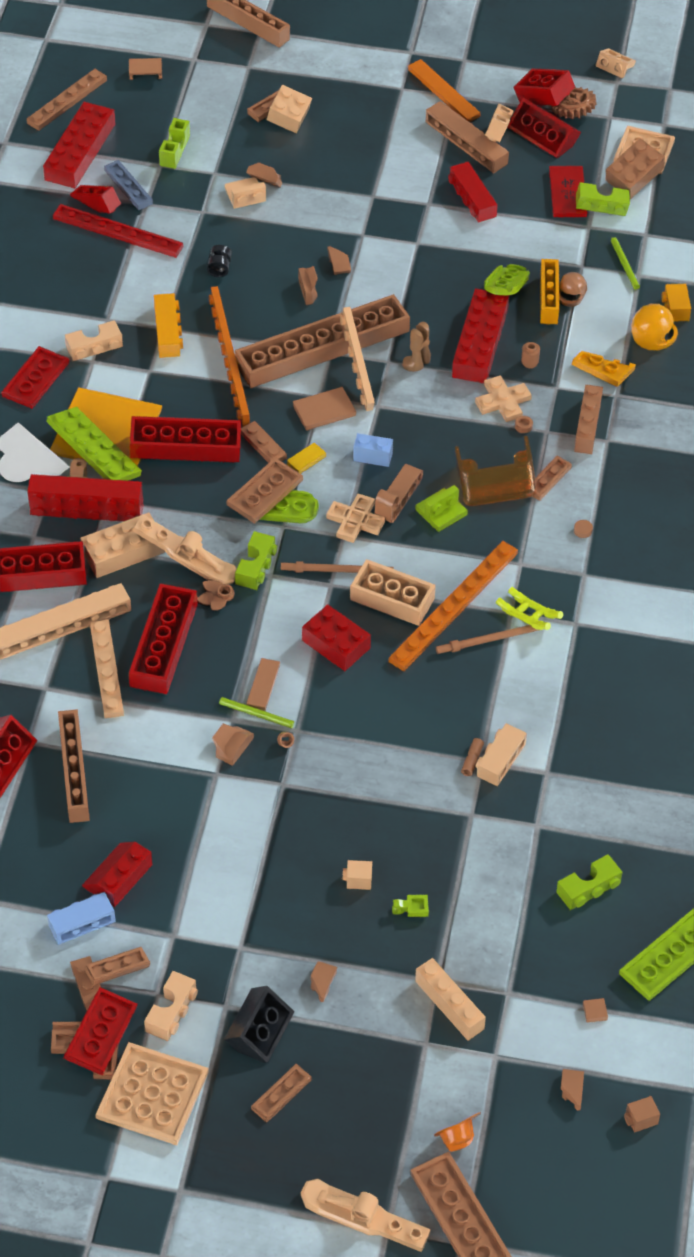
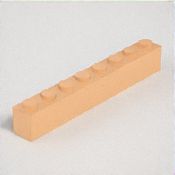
(63, 620)

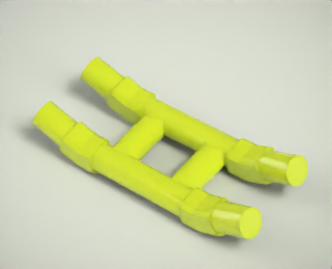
(525, 604)

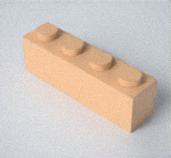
(450, 999)

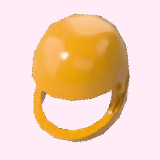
(651, 325)

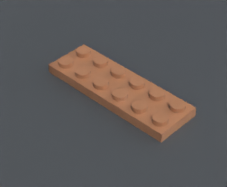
(457, 1209)

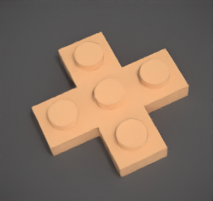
(503, 398)
(355, 518)

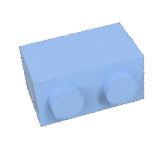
(373, 450)

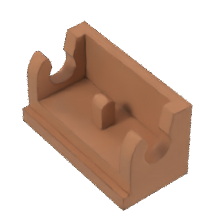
(145, 67)

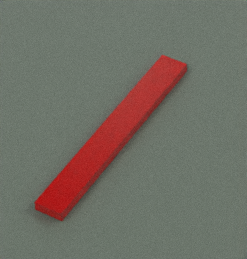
(118, 230)

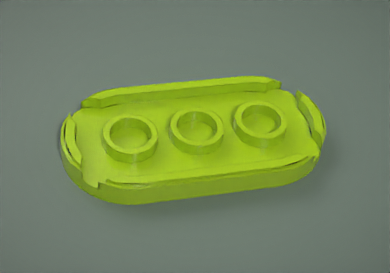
(506, 280)
(294, 508)

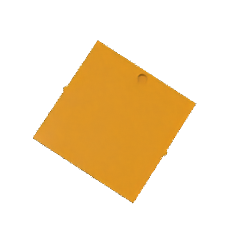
(110, 415)

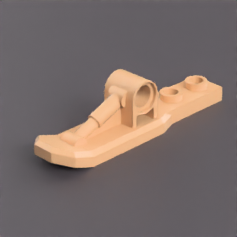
(186, 551)
(362, 1214)

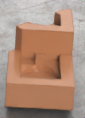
(339, 261)
(322, 978)
(572, 1086)

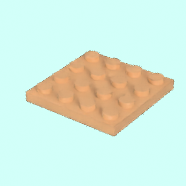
(152, 1093)

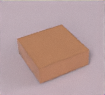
(595, 1010)

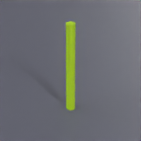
(625, 263)
(256, 712)

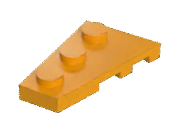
(609, 371)

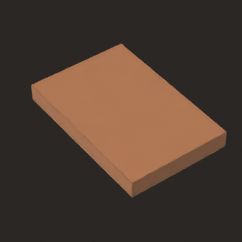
(324, 408)

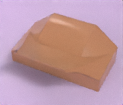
(265, 174)
(307, 280)
(231, 742)

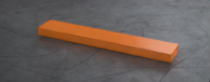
(443, 90)

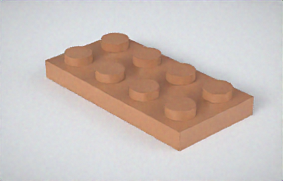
(264, 490)

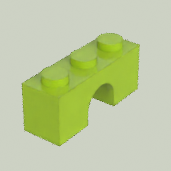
(172, 150)
(590, 199)
(252, 572)
(577, 892)

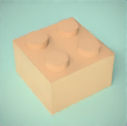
(289, 109)

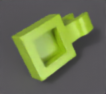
(414, 906)

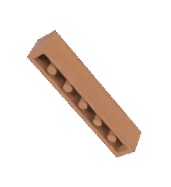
(253, 19)
(467, 137)
(73, 766)

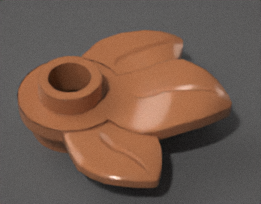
(216, 594)

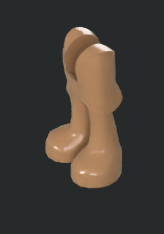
(419, 346)

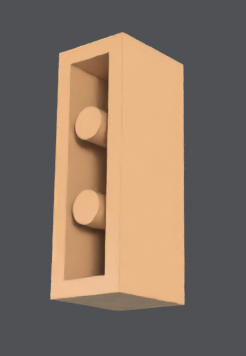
(501, 754)

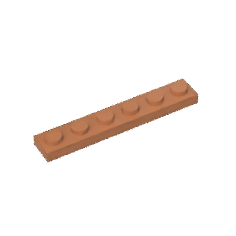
(66, 99)

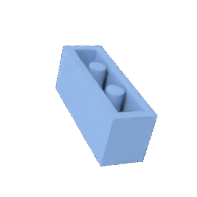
(81, 918)

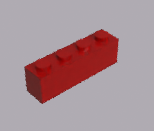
(473, 192)

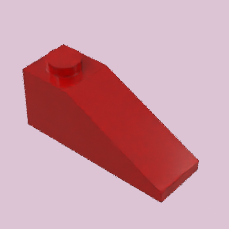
(97, 197)

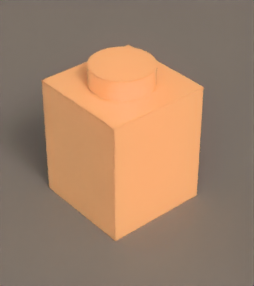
(358, 874)

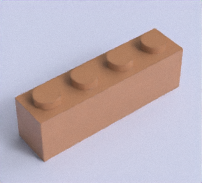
(588, 419)

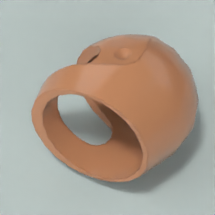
(573, 284)

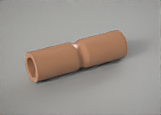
(473, 755)

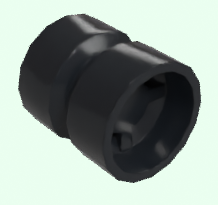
(219, 261)

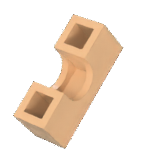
(499, 123)
(81, 346)
(164, 1021)

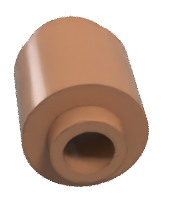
(530, 354)

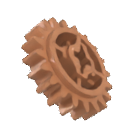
(576, 104)

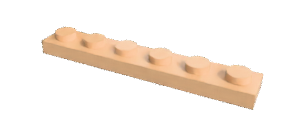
(358, 362)
(106, 669)

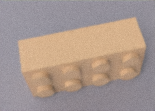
(117, 548)
(392, 592)

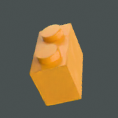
(677, 301)

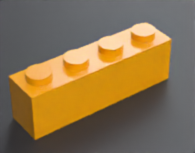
(549, 291)
(167, 325)

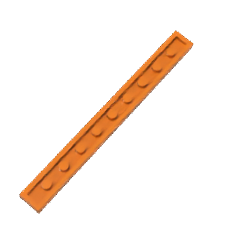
(230, 360)
(453, 606)

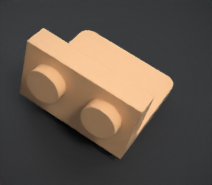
(246, 192)

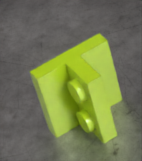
(442, 508)

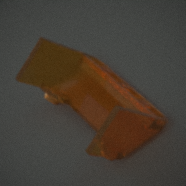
(497, 482)

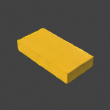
(306, 458)

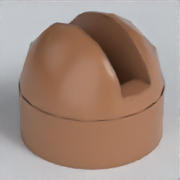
(285, 743)

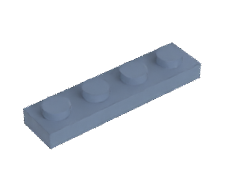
(128, 185)

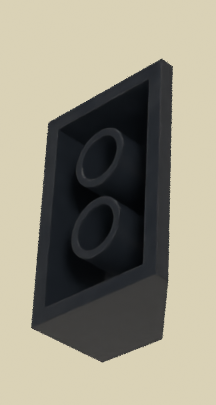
(259, 1024)

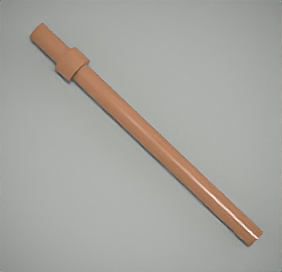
(300, 566)
(456, 645)

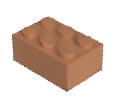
(635, 167)

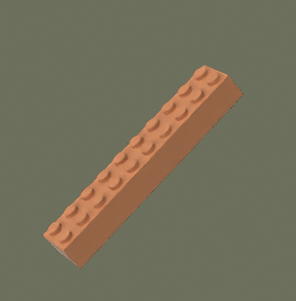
(320, 341)

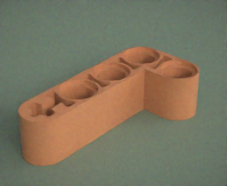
(391, 502)

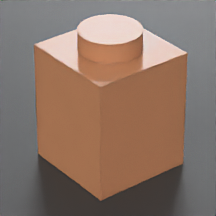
(642, 1114)

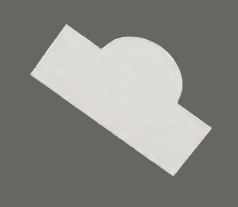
(27, 456)

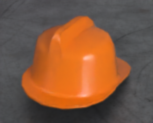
(458, 1135)

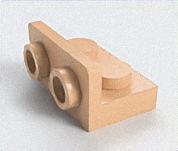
(614, 62)

